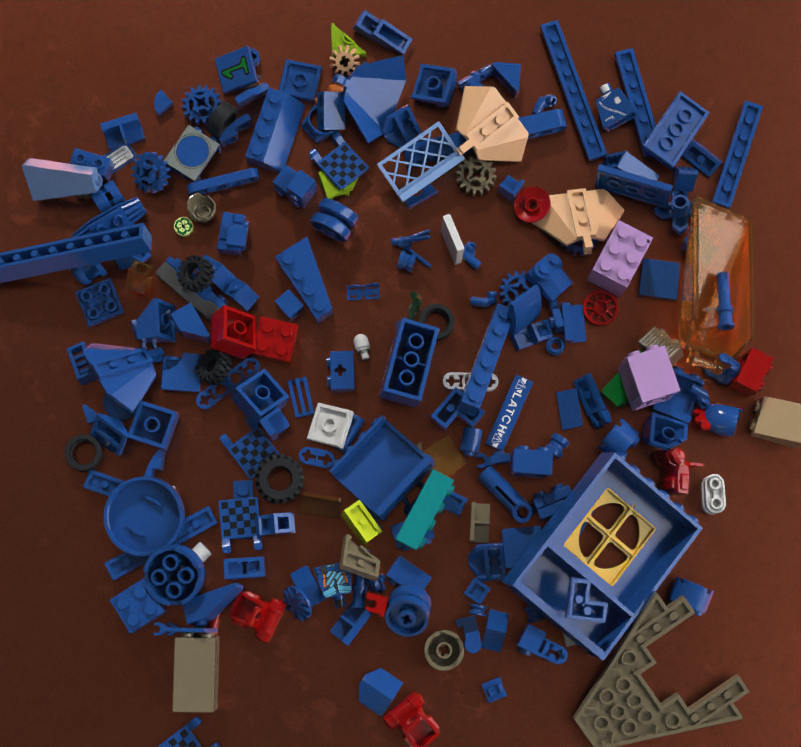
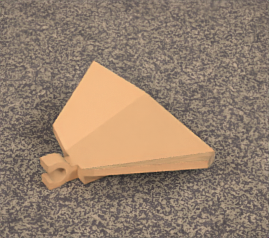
(490, 126)
(581, 217)

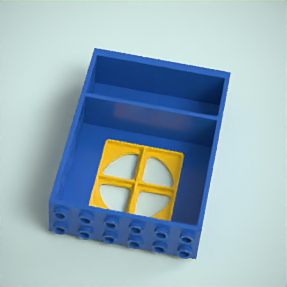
(555, 554)

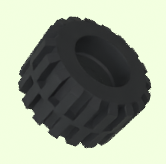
(267, 466)

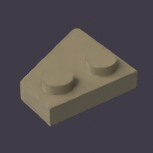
(358, 560)

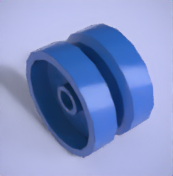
(334, 220)
(408, 610)

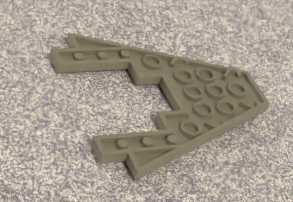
(625, 709)

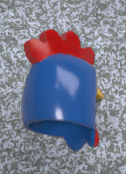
(718, 418)

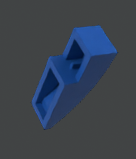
(382, 33)

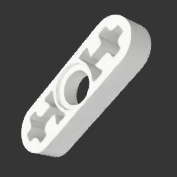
(455, 375)

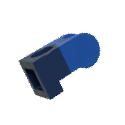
(471, 633)

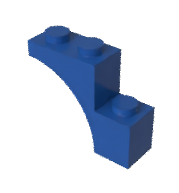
(231, 286)

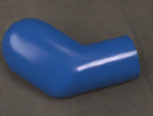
(484, 302)

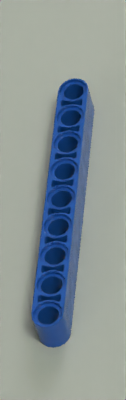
(536, 125)

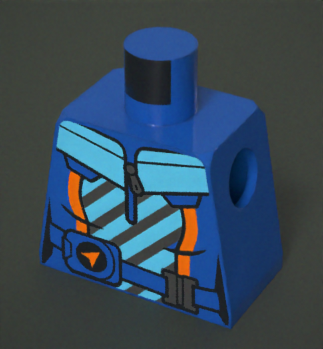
(334, 583)

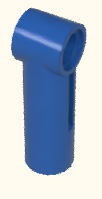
(506, 494)

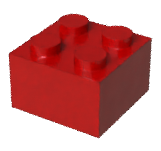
(233, 332)
(275, 340)
(753, 368)

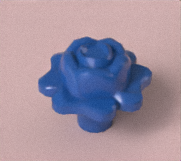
(378, 585)

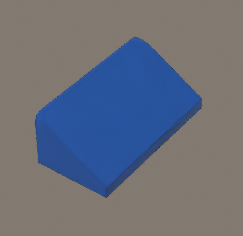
(701, 158)
(569, 409)

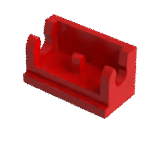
(379, 606)

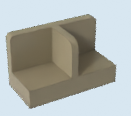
(479, 523)

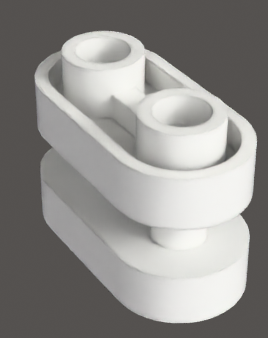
(713, 494)

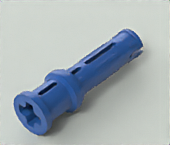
(724, 309)

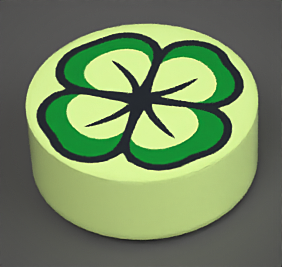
(183, 226)

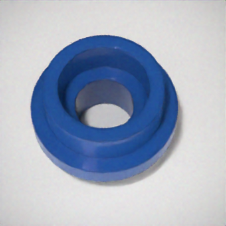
(561, 346)

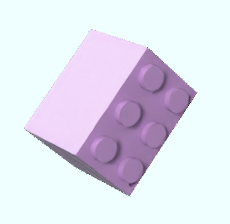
(619, 258)
(648, 377)

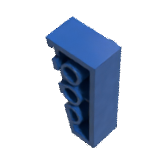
(303, 274)

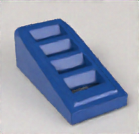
(84, 375)

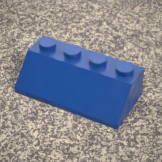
(275, 131)

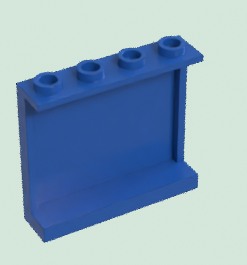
(381, 467)

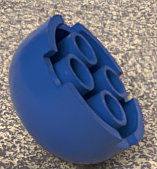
(167, 581)

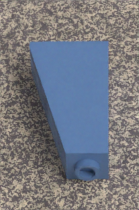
(59, 179)

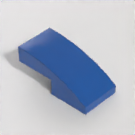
(230, 134)
(532, 335)
(156, 463)

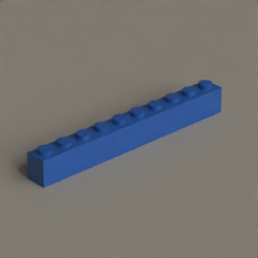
(75, 252)

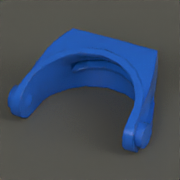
(316, 135)

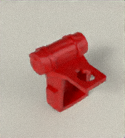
(674, 469)
(259, 615)
(411, 720)

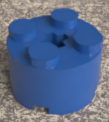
(620, 438)
(694, 594)

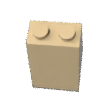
(777, 421)

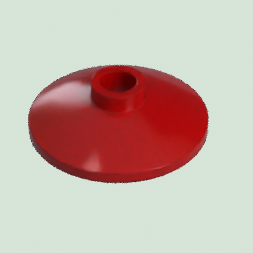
(529, 197)

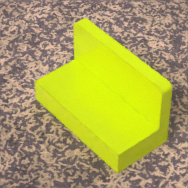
(361, 522)

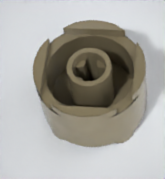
(449, 660)

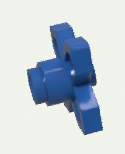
(678, 209)

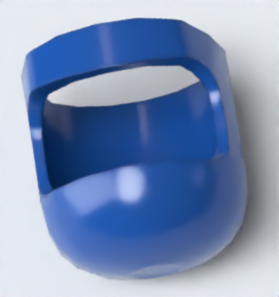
(87, 273)

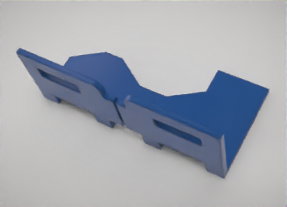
(428, 192)
(366, 292)

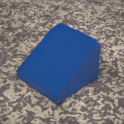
(89, 414)

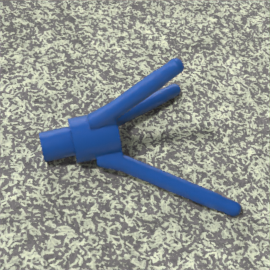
(406, 242)

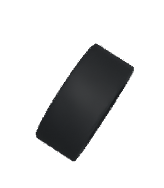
(221, 118)
(444, 310)
(99, 453)

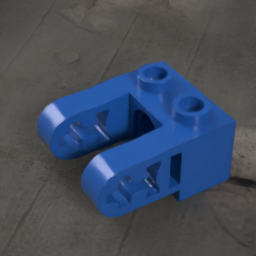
(533, 642)

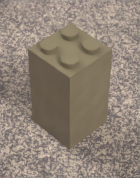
(196, 672)

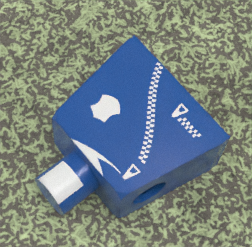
(614, 108)

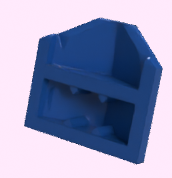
(401, 127)
(110, 433)
(487, 561)
(378, 690)

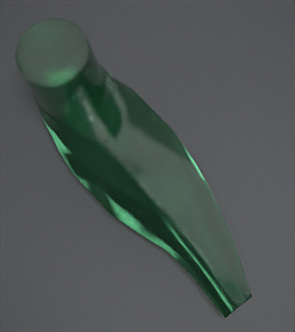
(415, 305)

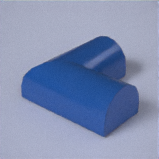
(579, 605)

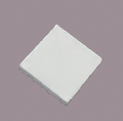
(330, 425)

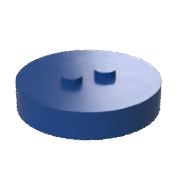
(144, 515)

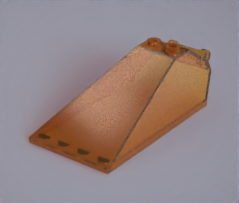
(716, 244)

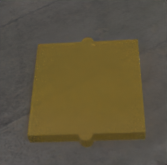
(445, 456)

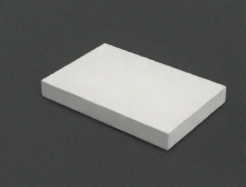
(452, 239)

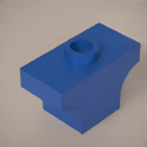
(275, 524)

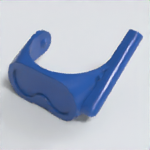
(728, 373)

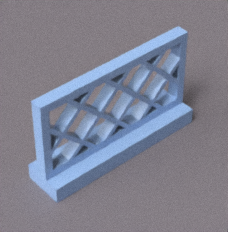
(425, 177)

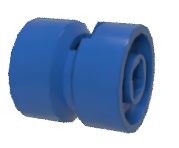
(101, 199)

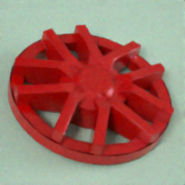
(600, 307)

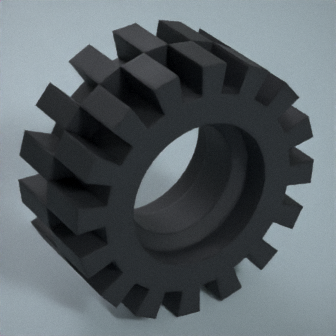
(187, 269)
(214, 375)

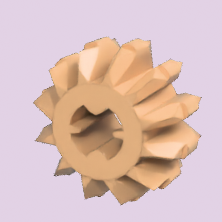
(339, 57)

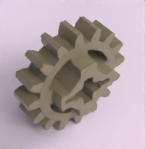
(470, 167)

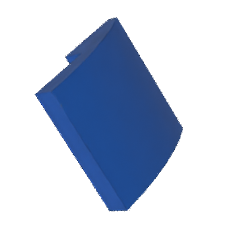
(524, 309)

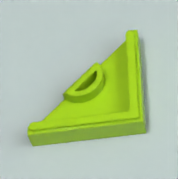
(339, 38)

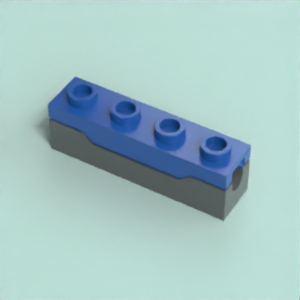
(204, 302)

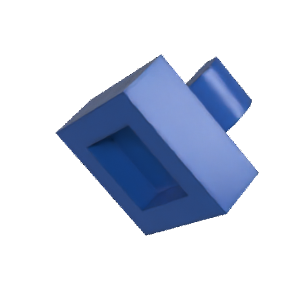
(494, 689)

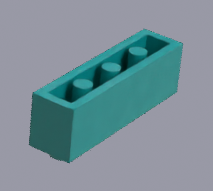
(424, 510)

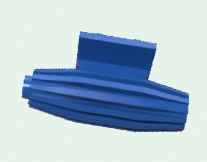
(117, 216)

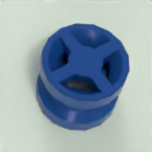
(406, 261)
(533, 615)

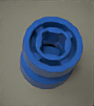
(557, 445)

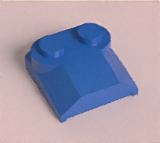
(435, 85)
(549, 277)

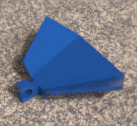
(373, 93)
(123, 371)

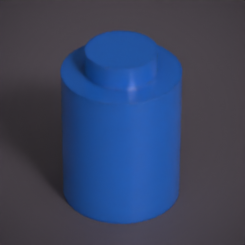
(471, 441)

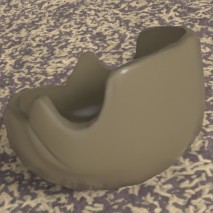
(201, 207)

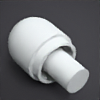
(362, 346)

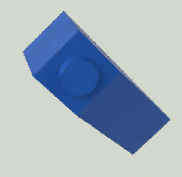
(210, 604)

